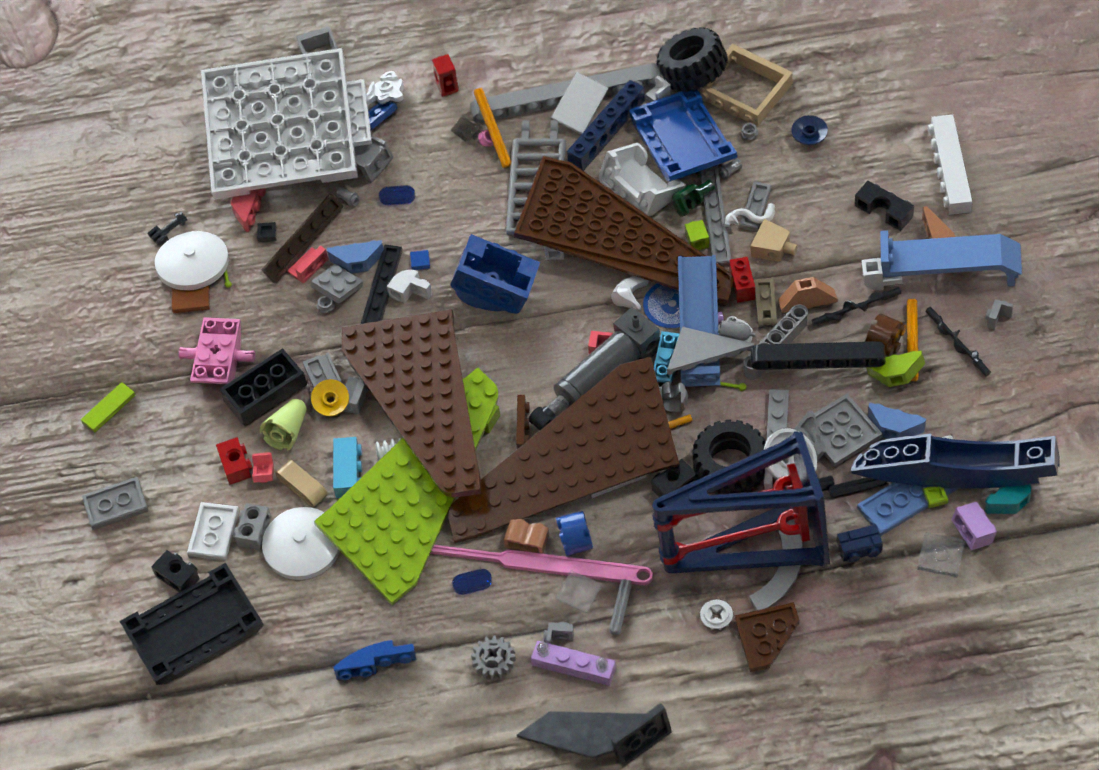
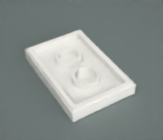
(579, 103)
(213, 531)

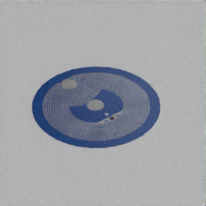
(662, 306)

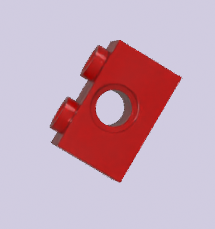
(445, 75)
(742, 279)
(234, 470)

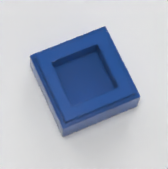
(420, 260)

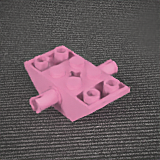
(217, 351)

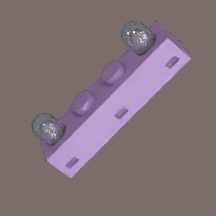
(573, 663)

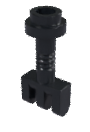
(159, 235)

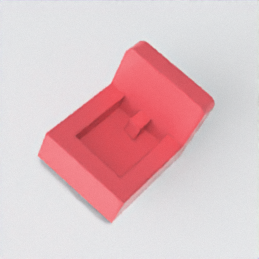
(263, 467)

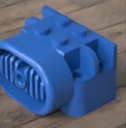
(493, 276)

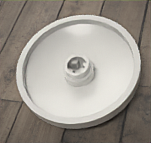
(191, 260)
(296, 545)

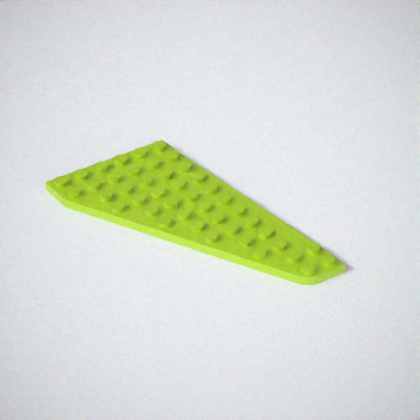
(397, 510)

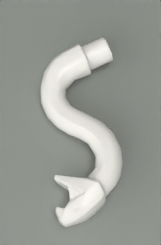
(731, 217)

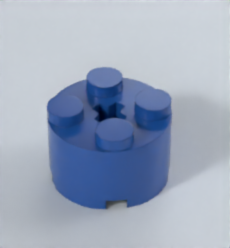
(574, 533)

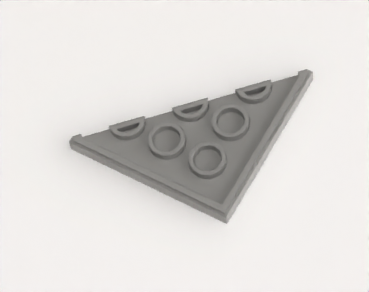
(703, 347)

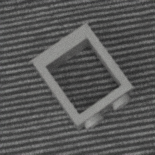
(322, 37)

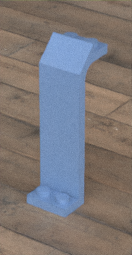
(951, 255)
(699, 311)

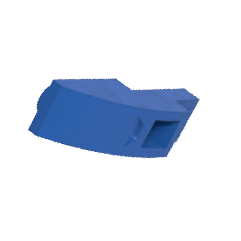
(365, 660)

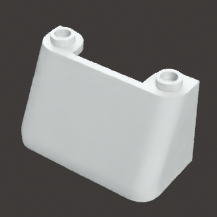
(631, 179)

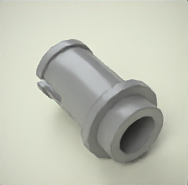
(731, 167)
(351, 198)

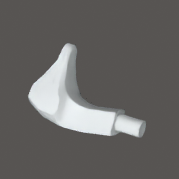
(623, 293)

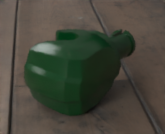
(692, 195)

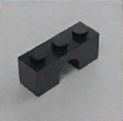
(872, 196)

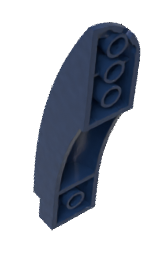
(959, 463)

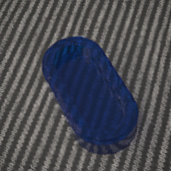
(397, 195)
(472, 581)

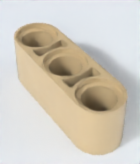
(301, 483)

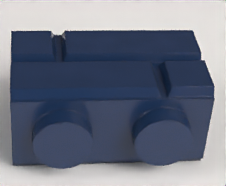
(859, 543)

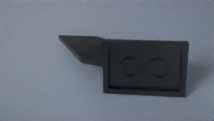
(601, 733)

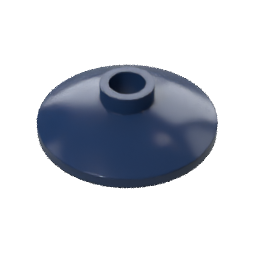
(809, 124)

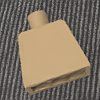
(772, 242)

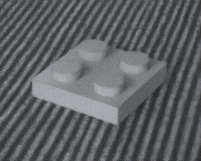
(337, 283)

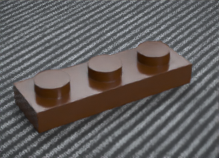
(522, 422)

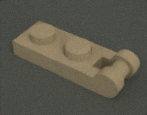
(765, 302)

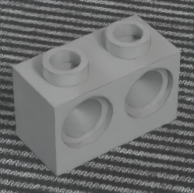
(255, 527)

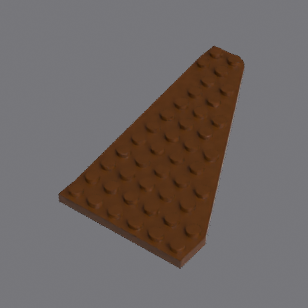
(591, 222)
(419, 384)
(593, 445)

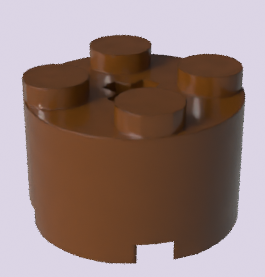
(888, 332)

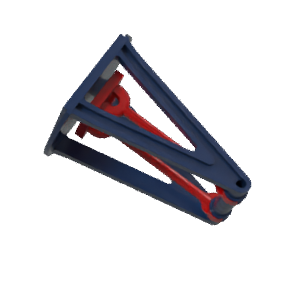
(799, 502)

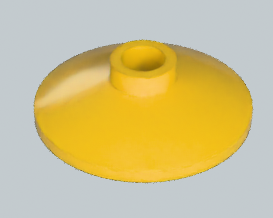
(328, 389)

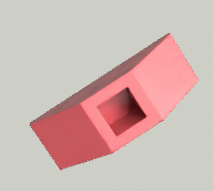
(246, 206)

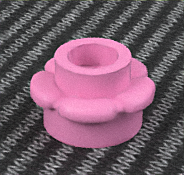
(485, 138)

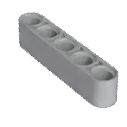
(780, 335)

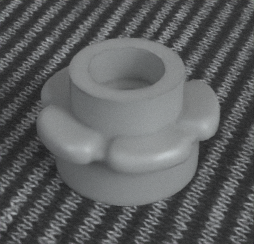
(749, 131)
(324, 300)

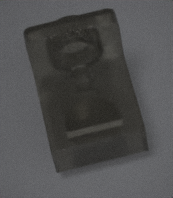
(466, 130)

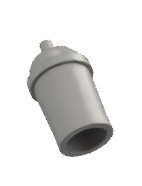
(735, 330)

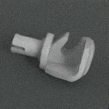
(674, 397)

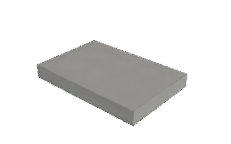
(114, 503)

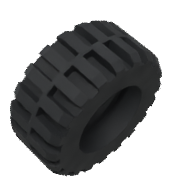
(692, 59)
(722, 437)

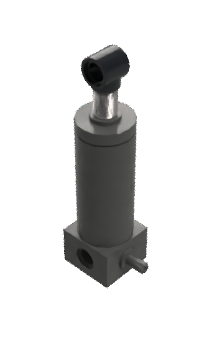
(632, 340)

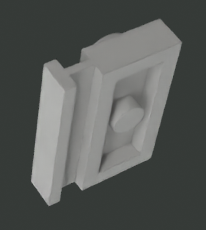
(320, 369)

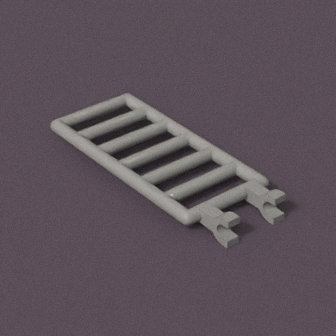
(514, 170)

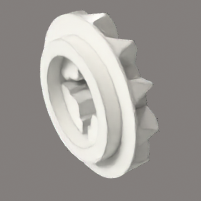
(716, 606)

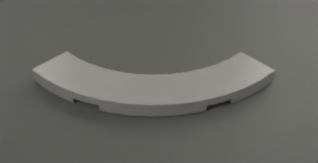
(783, 578)

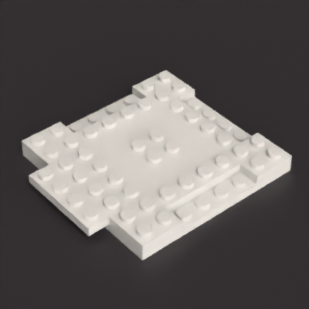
(283, 122)

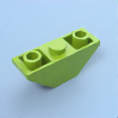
(898, 368)

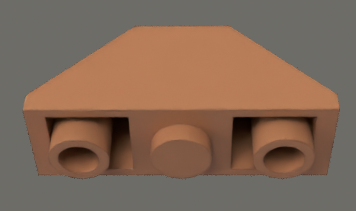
(807, 292)

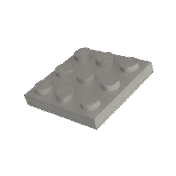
(845, 429)

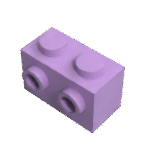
(974, 525)

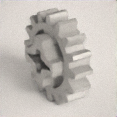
(492, 661)

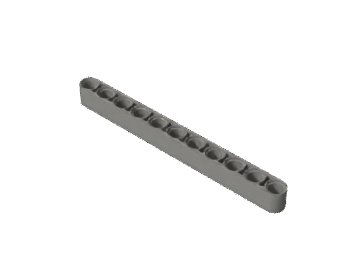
(550, 95)

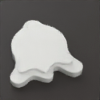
(386, 90)

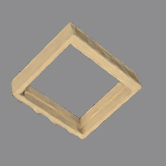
(755, 63)

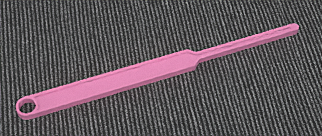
(552, 564)

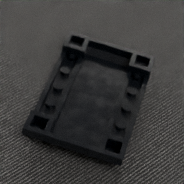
(192, 626)

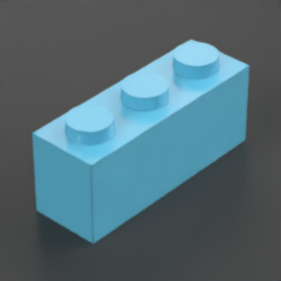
(346, 464)

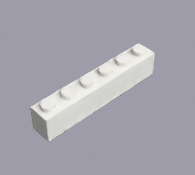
(950, 164)

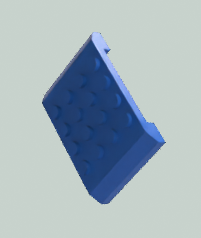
(681, 135)

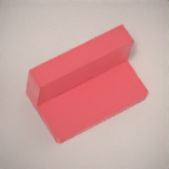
(309, 264)

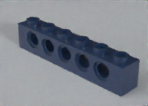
(605, 125)

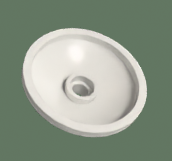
(780, 469)

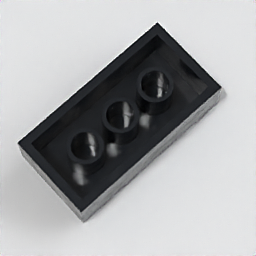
(263, 387)

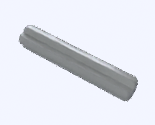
(620, 607)

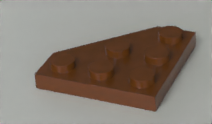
(766, 633)

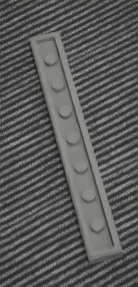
(716, 217)

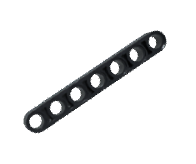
(818, 355)

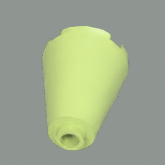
(284, 425)

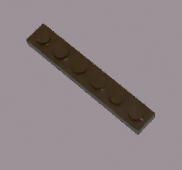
(302, 238)

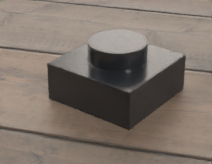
(266, 232)

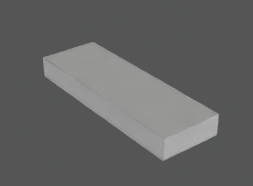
(756, 204)

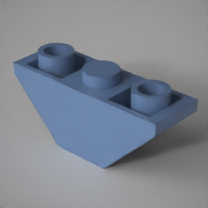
(357, 256)
(894, 422)

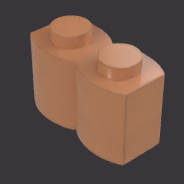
(526, 536)

